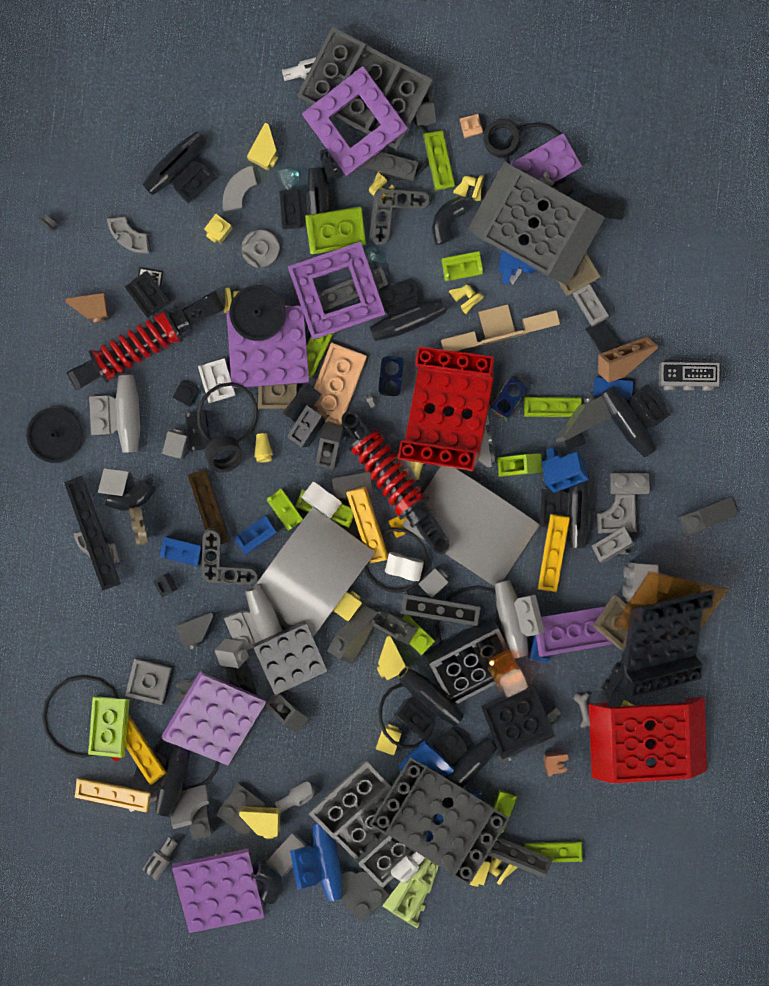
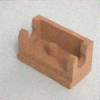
(553, 762)

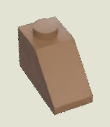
(91, 306)

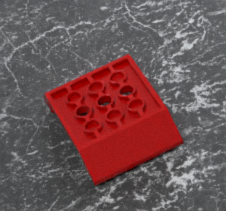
(448, 381)
(620, 739)

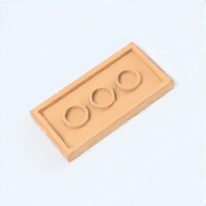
(338, 381)

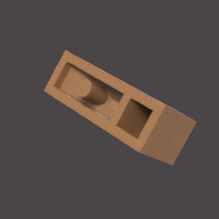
(623, 359)

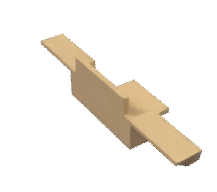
(498, 326)

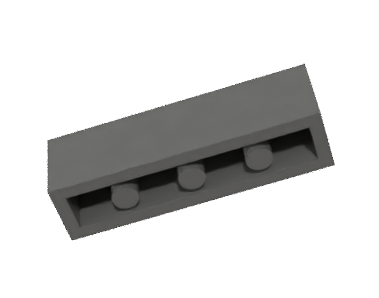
(440, 609)

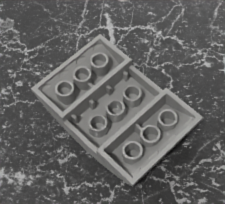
(481, 527)
(313, 571)

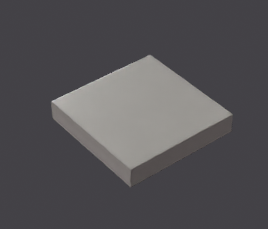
(148, 681)

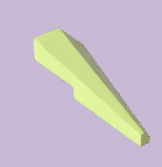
(409, 897)

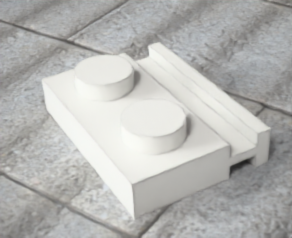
(214, 374)

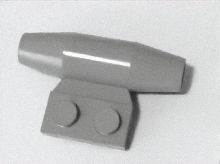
(118, 414)
(518, 618)
(256, 624)

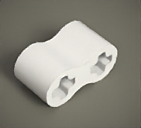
(321, 499)
(404, 566)

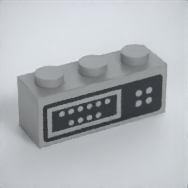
(689, 376)

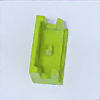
(462, 266)
(285, 509)
(504, 803)

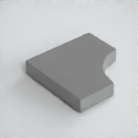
(619, 515)
(187, 805)

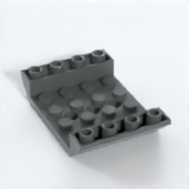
(562, 232)
(459, 840)

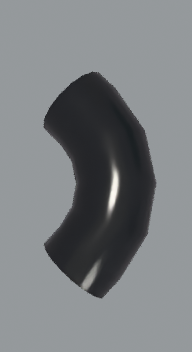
(444, 218)
(132, 498)
(271, 881)

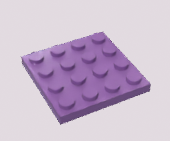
(271, 361)
(213, 718)
(218, 890)

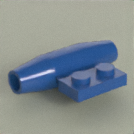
(319, 865)

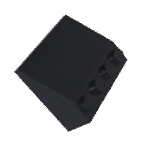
(463, 660)

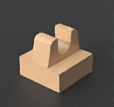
(471, 126)

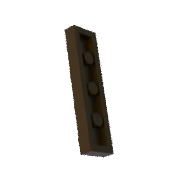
(207, 504)

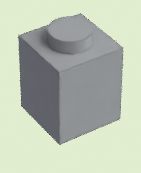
(175, 444)
(433, 582)
(231, 653)

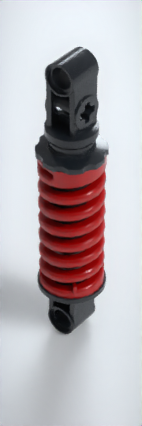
(166, 329)
(394, 481)

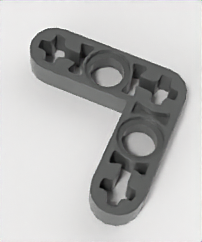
(386, 206)
(219, 569)

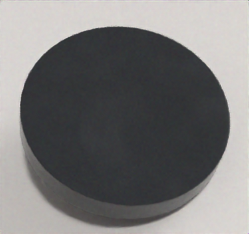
(257, 313)
(54, 435)

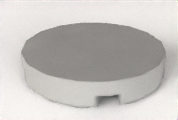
(260, 248)

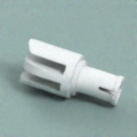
(298, 71)
(407, 867)

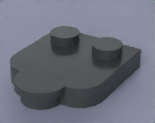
(230, 809)
(362, 893)

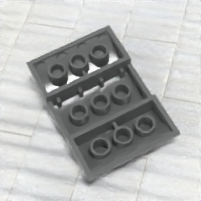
(341, 58)
(347, 816)

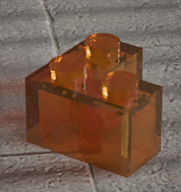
(507, 673)

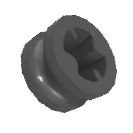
(48, 222)

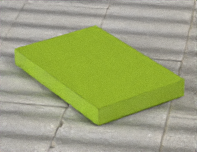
(335, 229)
(108, 727)

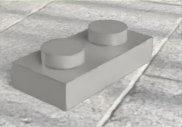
(590, 305)
(629, 483)
(613, 545)

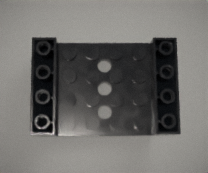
(665, 657)

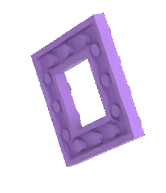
(320, 113)
(304, 273)

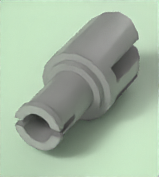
(298, 796)
(160, 859)

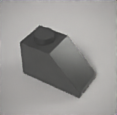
(426, 111)
(328, 446)
(195, 630)
(286, 712)
(201, 824)

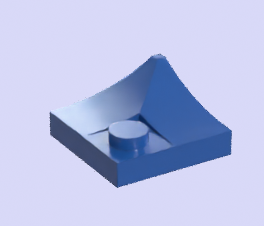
(429, 757)

